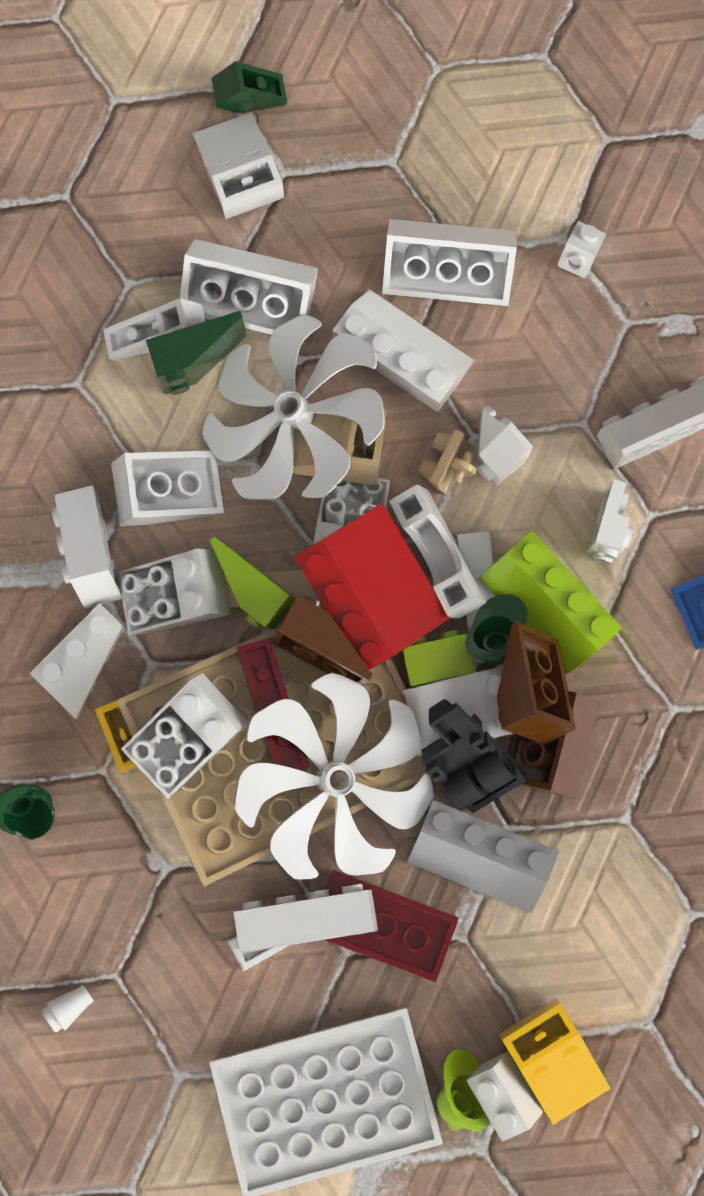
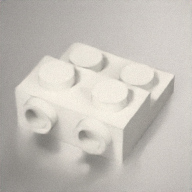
(610, 528)

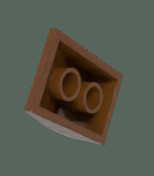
(317, 640)
(534, 687)

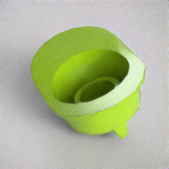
(456, 1099)

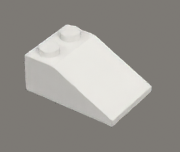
(166, 487)
(472, 692)

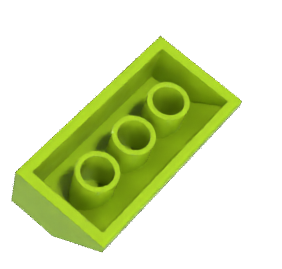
(553, 599)

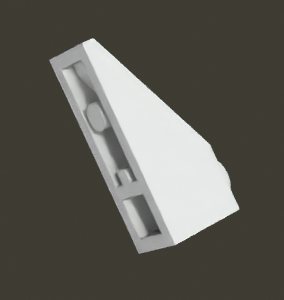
(130, 336)

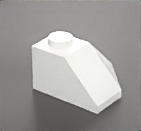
(500, 447)

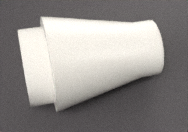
(66, 1008)

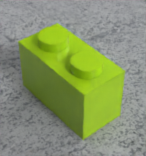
(437, 659)

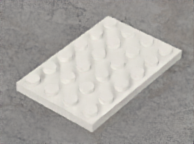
(325, 1102)

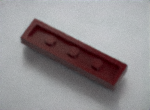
(266, 688)

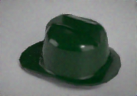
(492, 628)

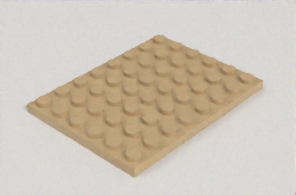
(205, 804)

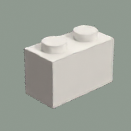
(505, 1096)

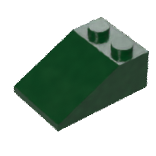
(191, 352)

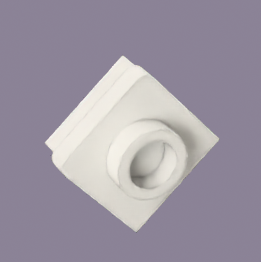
(581, 249)

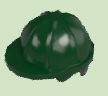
(26, 811)

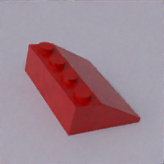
(372, 586)

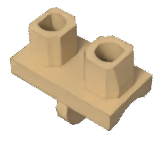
(453, 463)

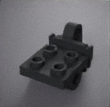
(467, 760)

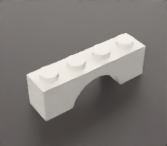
(448, 568)

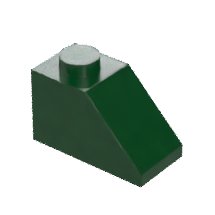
(248, 88)

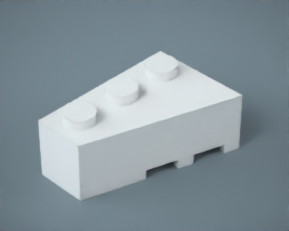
(85, 547)

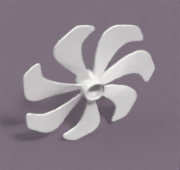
(329, 456)
(264, 780)

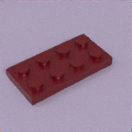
(408, 932)

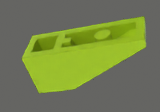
(253, 589)

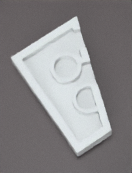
(77, 660)

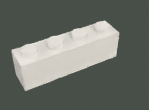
(305, 920)

